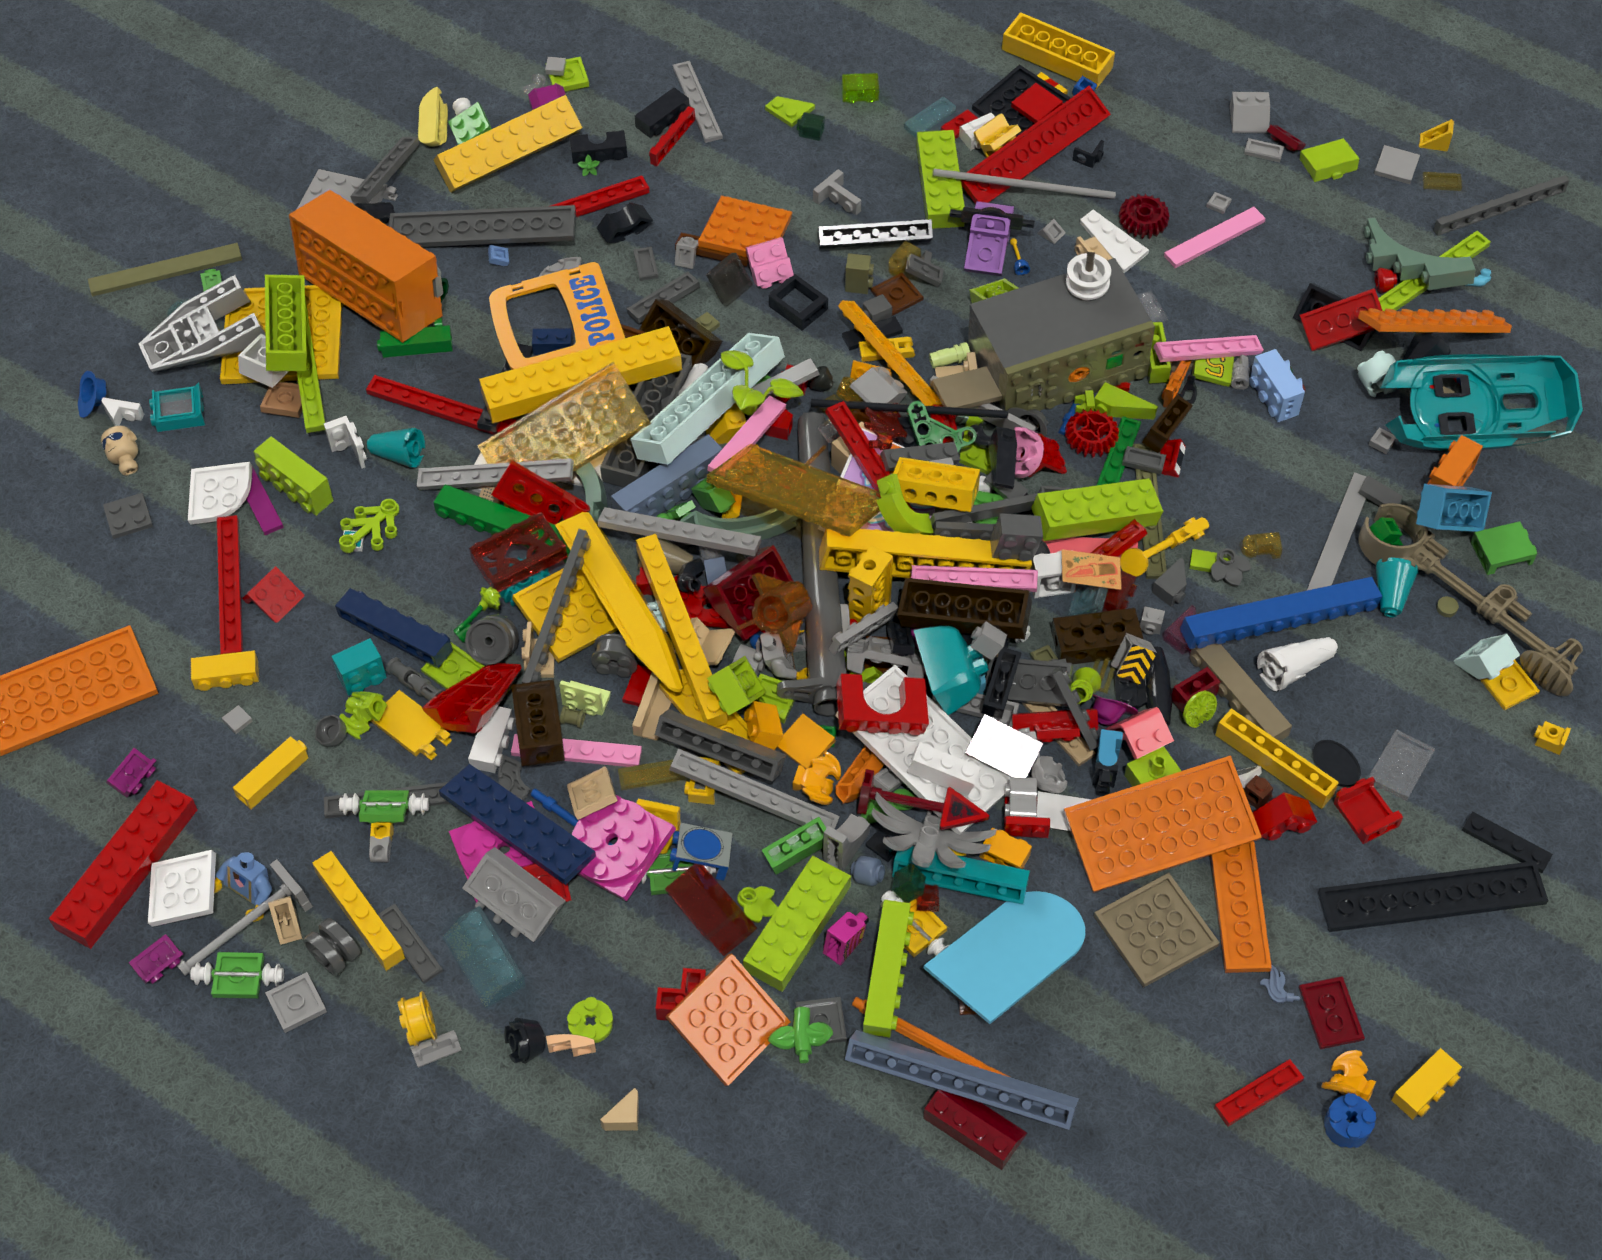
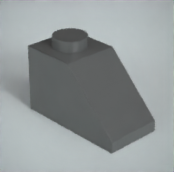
(1172, 584)

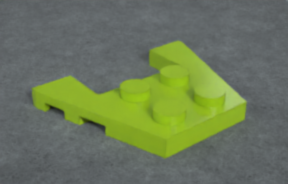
(973, 455)

